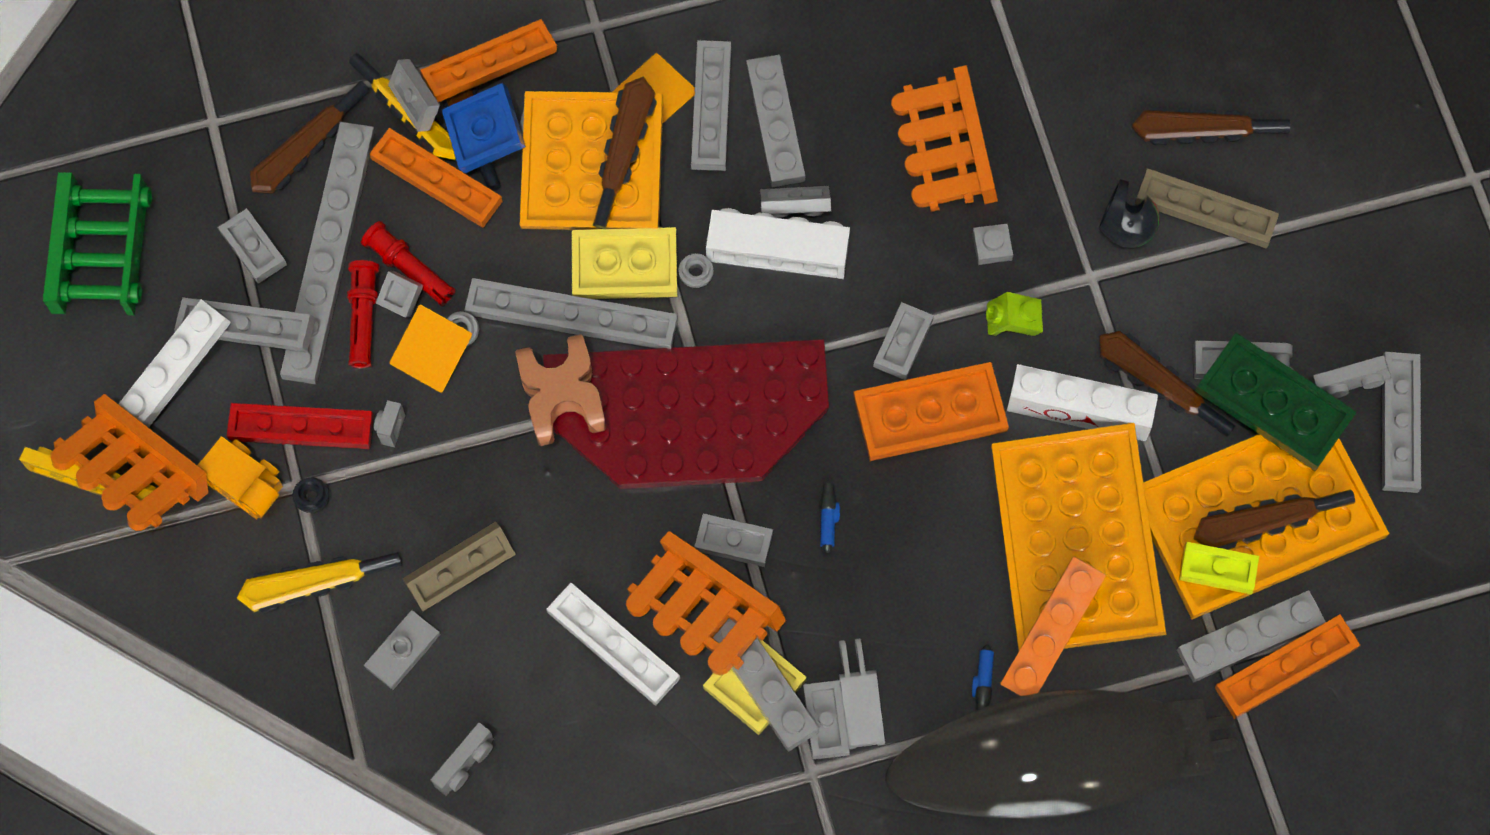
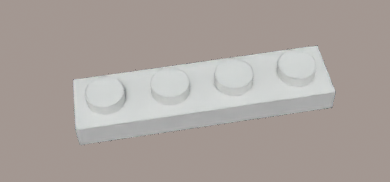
(174, 363)
(613, 644)

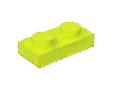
(1219, 568)

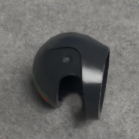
(1127, 223)

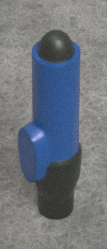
(829, 516)
(982, 683)

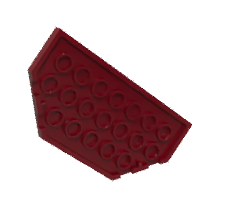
(698, 411)

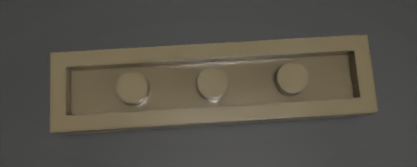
(1208, 208)

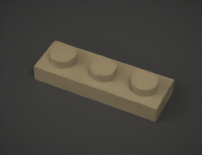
(459, 566)

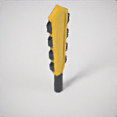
(434, 141)
(267, 590)

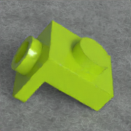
(1014, 314)

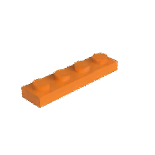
(489, 60)
(436, 177)
(1053, 628)
(1287, 666)

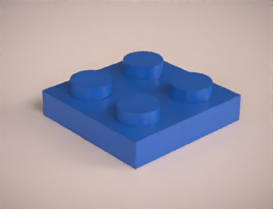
(483, 128)

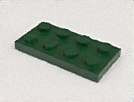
(1275, 401)

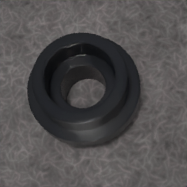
(305, 486)

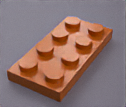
(930, 411)

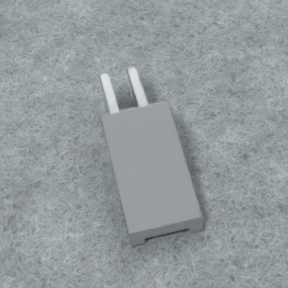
(860, 701)

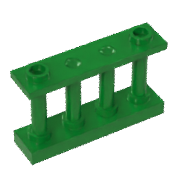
(66, 227)

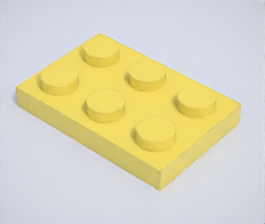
(624, 263)

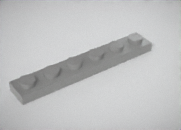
(571, 314)

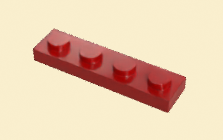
(300, 425)

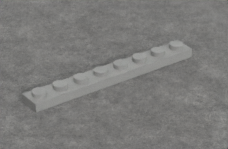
(330, 246)

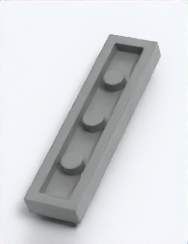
(711, 105)
(775, 121)
(258, 325)
(1401, 424)
(1250, 636)
(772, 693)

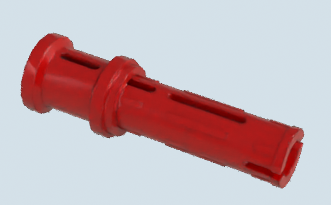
(396, 254)
(362, 298)

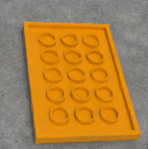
(1247, 475)
(1085, 501)

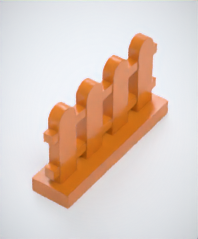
(950, 156)
(141, 447)
(704, 575)

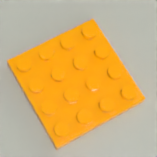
(563, 160)

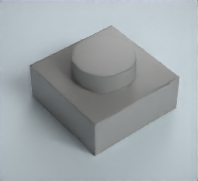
(992, 244)
(399, 294)
(389, 423)

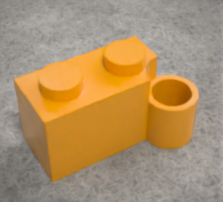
(240, 477)

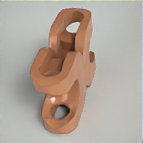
(560, 390)

